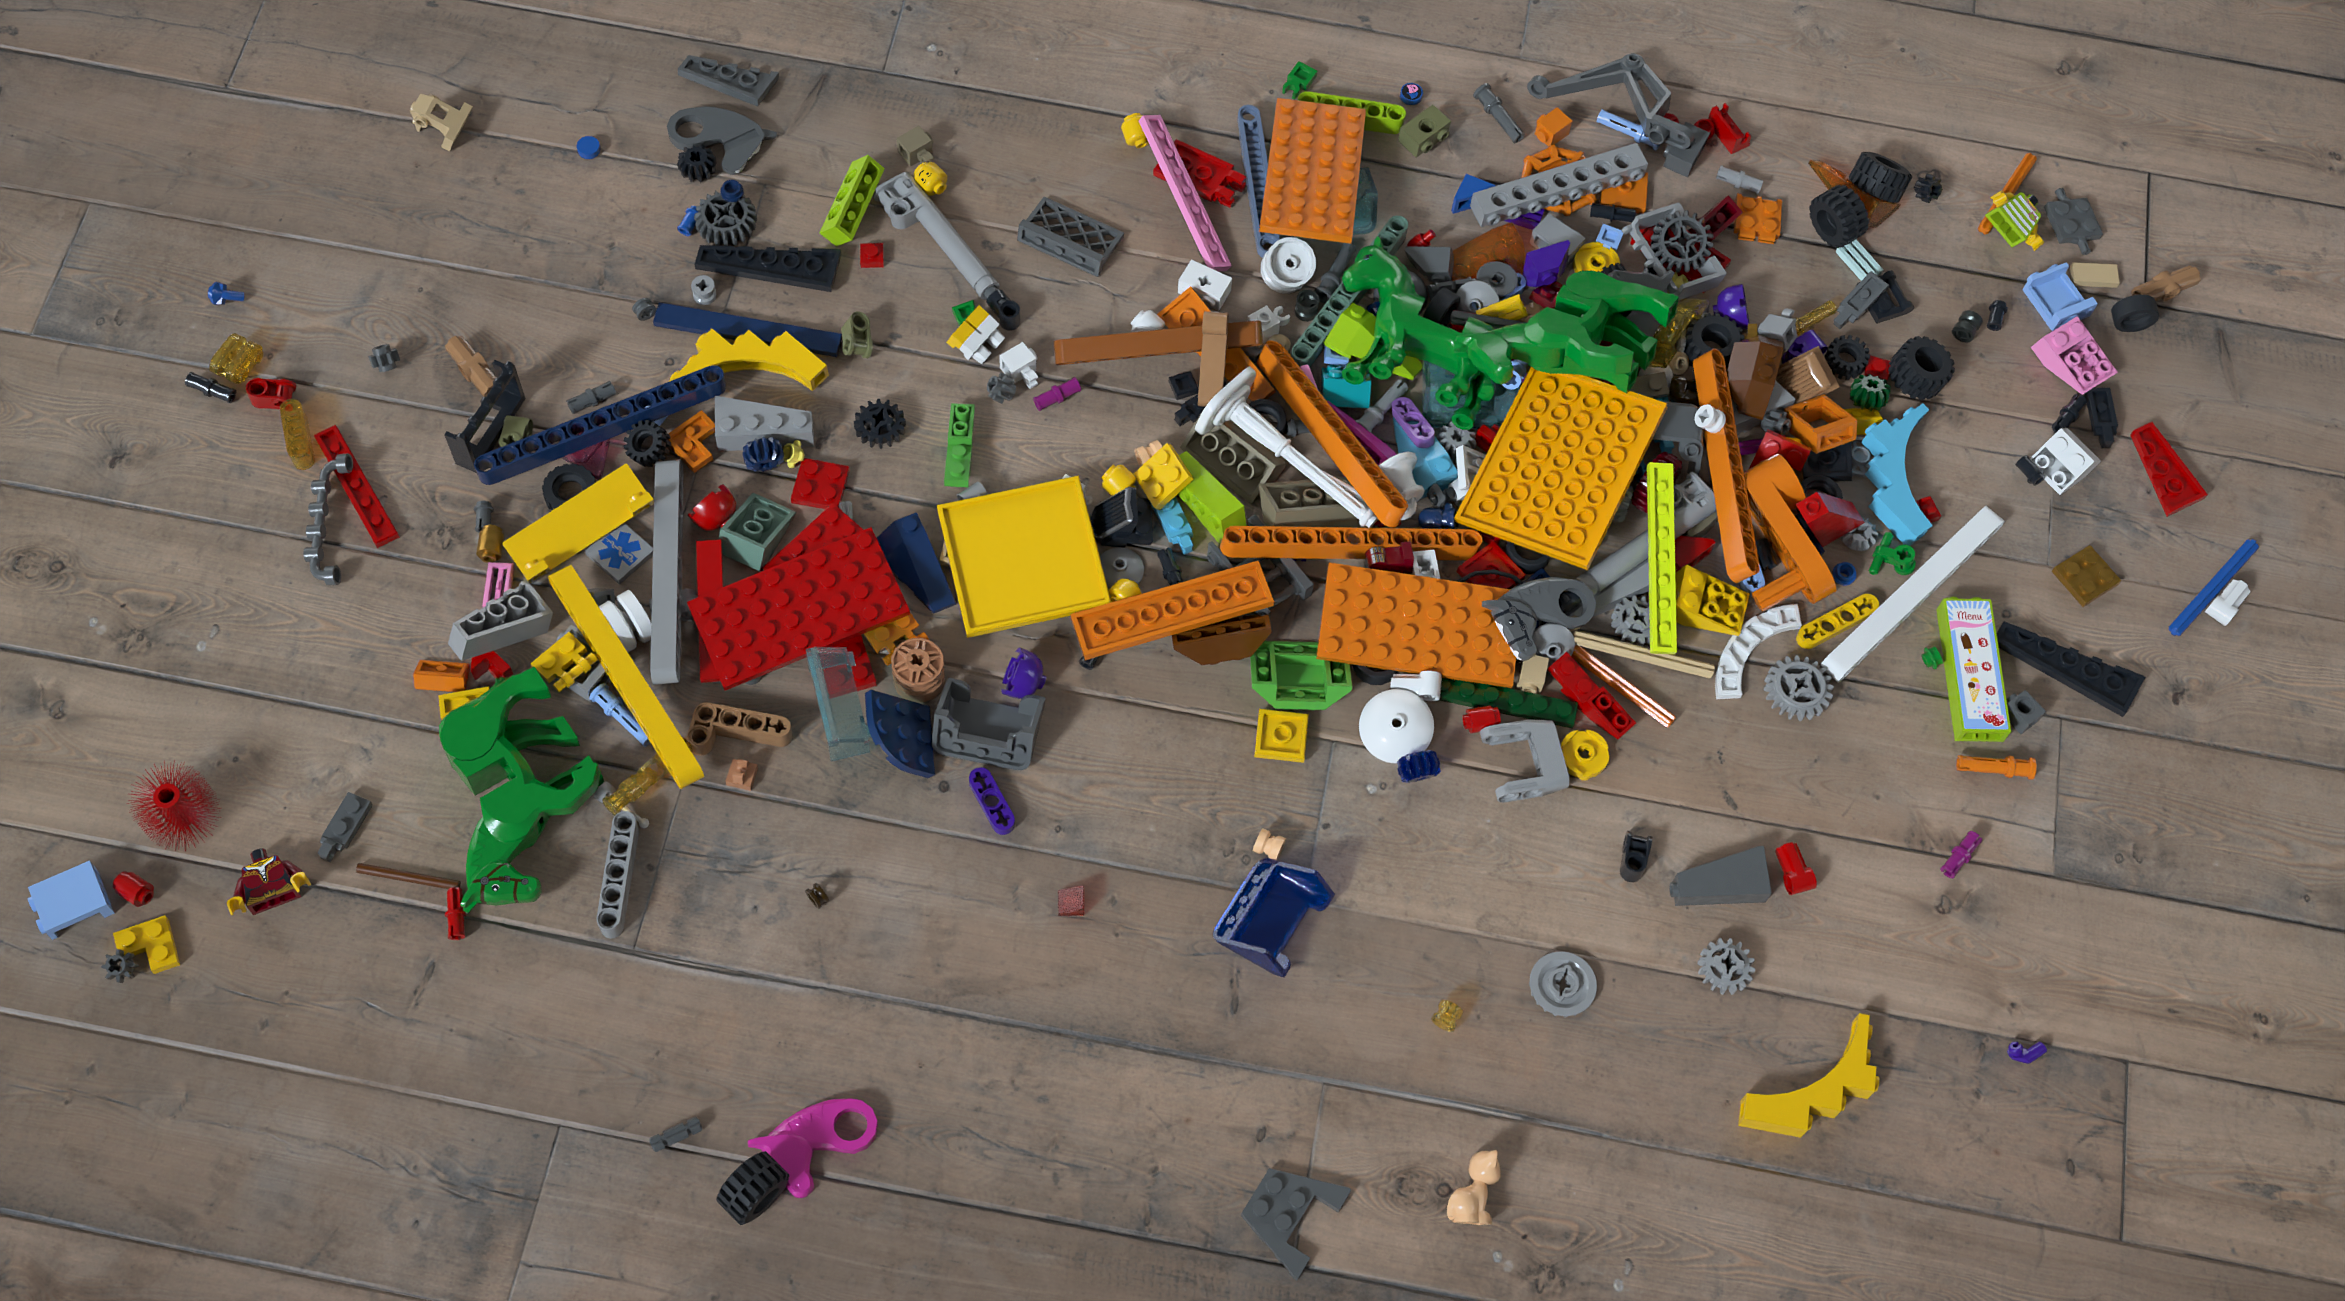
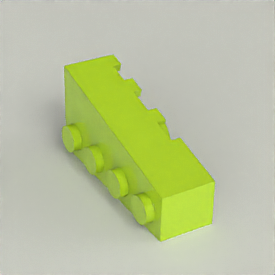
(1210, 500)

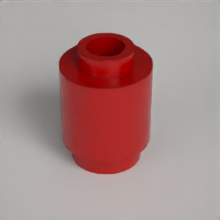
(1480, 717)
(133, 888)

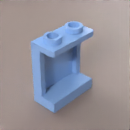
(2057, 296)
(69, 898)

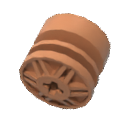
(918, 670)

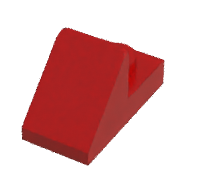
(492, 662)

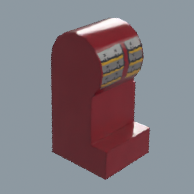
(1391, 559)

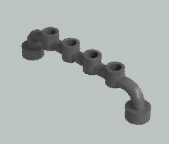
(320, 509)

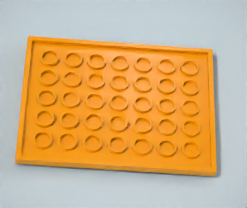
(1561, 465)

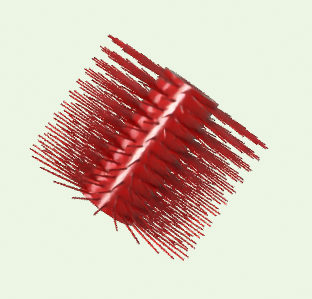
(174, 805)

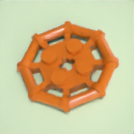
(1555, 154)

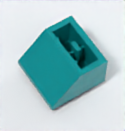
(1340, 392)

